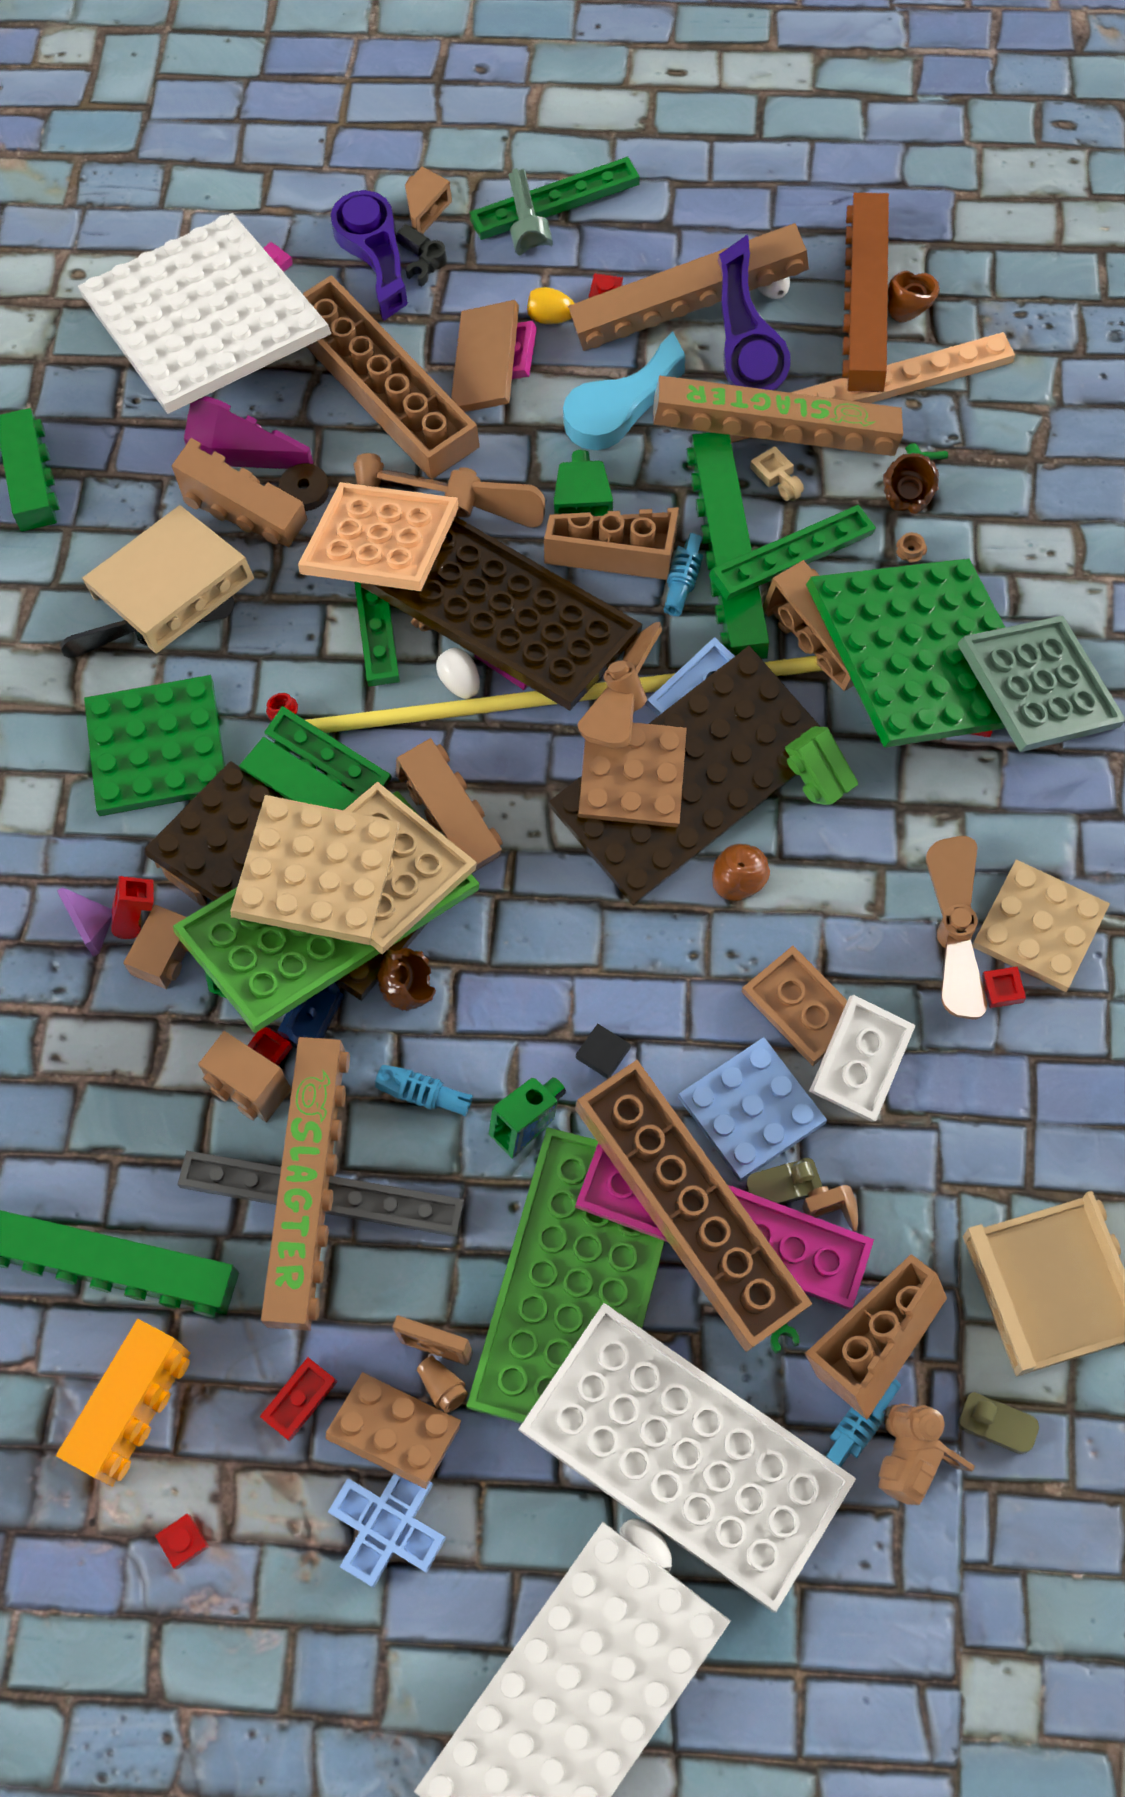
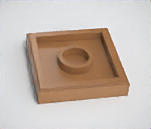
(433, 1340)

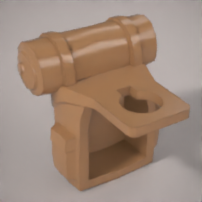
(916, 1452)

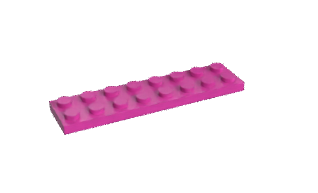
(818, 1254)

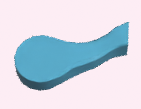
(605, 410)

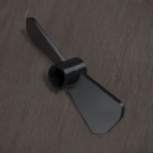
(92, 639)

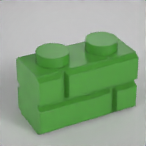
(821, 766)

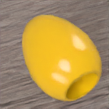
(549, 306)

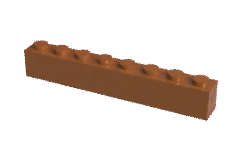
(867, 294)

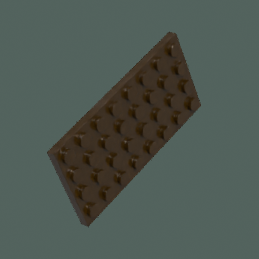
(516, 615)
(731, 766)
(210, 846)

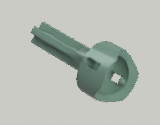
(530, 229)

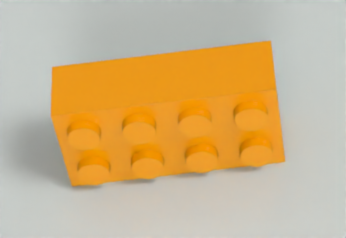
(125, 1403)

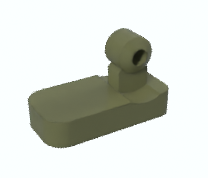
(785, 1182)
(998, 1423)

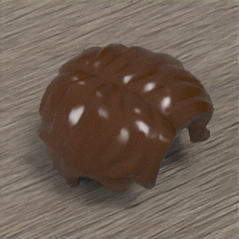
(911, 482)
(405, 979)

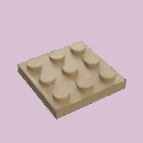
(1041, 925)

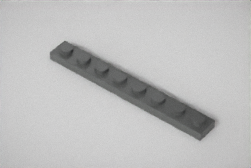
(350, 1197)

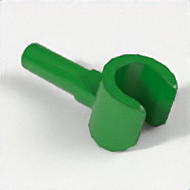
(913, 448)

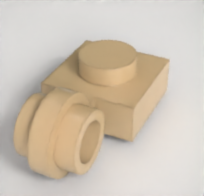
(775, 468)

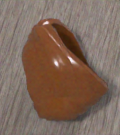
(911, 295)
(740, 872)

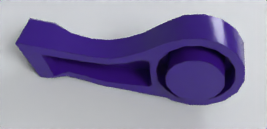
(367, 230)
(752, 349)

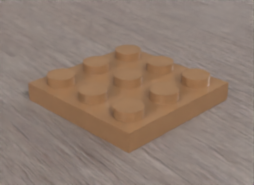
(635, 781)

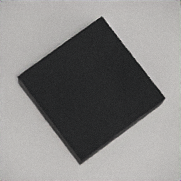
(603, 1051)

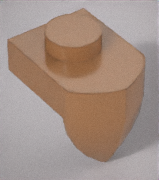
(824, 1201)

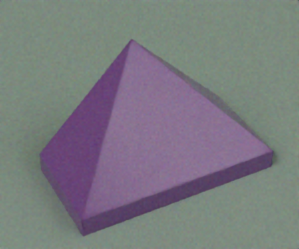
(88, 917)

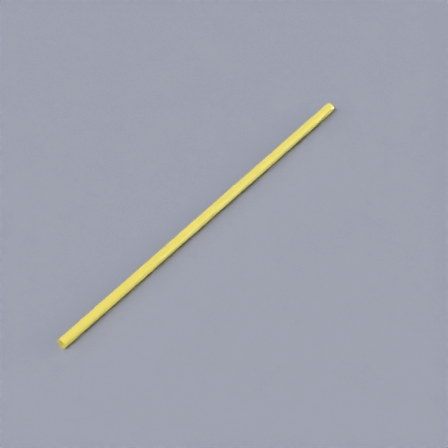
(510, 701)

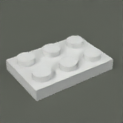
(862, 1058)

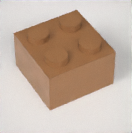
(244, 1077)

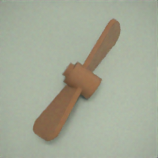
(511, 501)
(611, 715)
(952, 873)

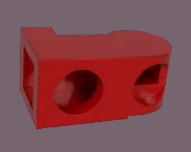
(130, 899)

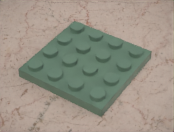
(1041, 683)

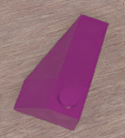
(241, 439)

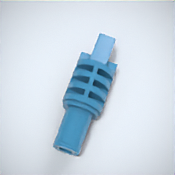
(683, 574)
(421, 1090)
(856, 1432)

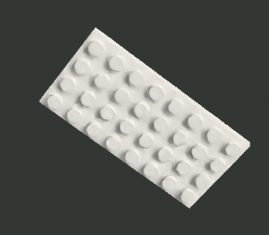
(688, 1456)
(582, 1682)

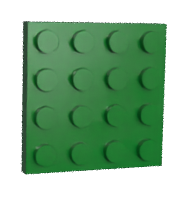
(153, 744)

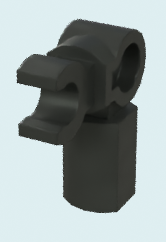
(431, 253)

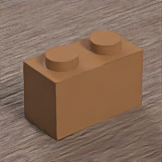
(157, 950)

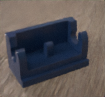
(312, 1017)

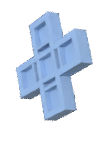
(385, 1527)

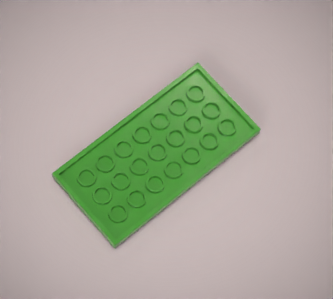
(277, 968)
(557, 1282)

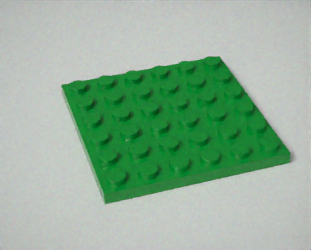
(902, 647)

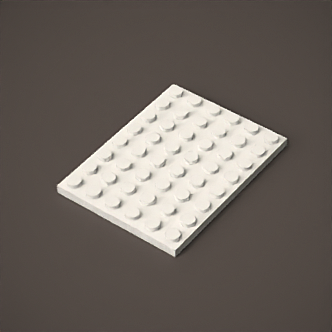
(202, 312)

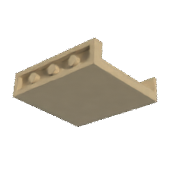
(169, 577)
(1052, 1283)

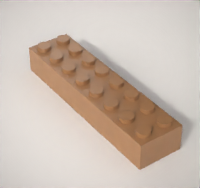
(390, 382)
(692, 1205)

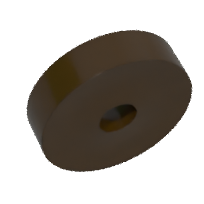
(306, 475)

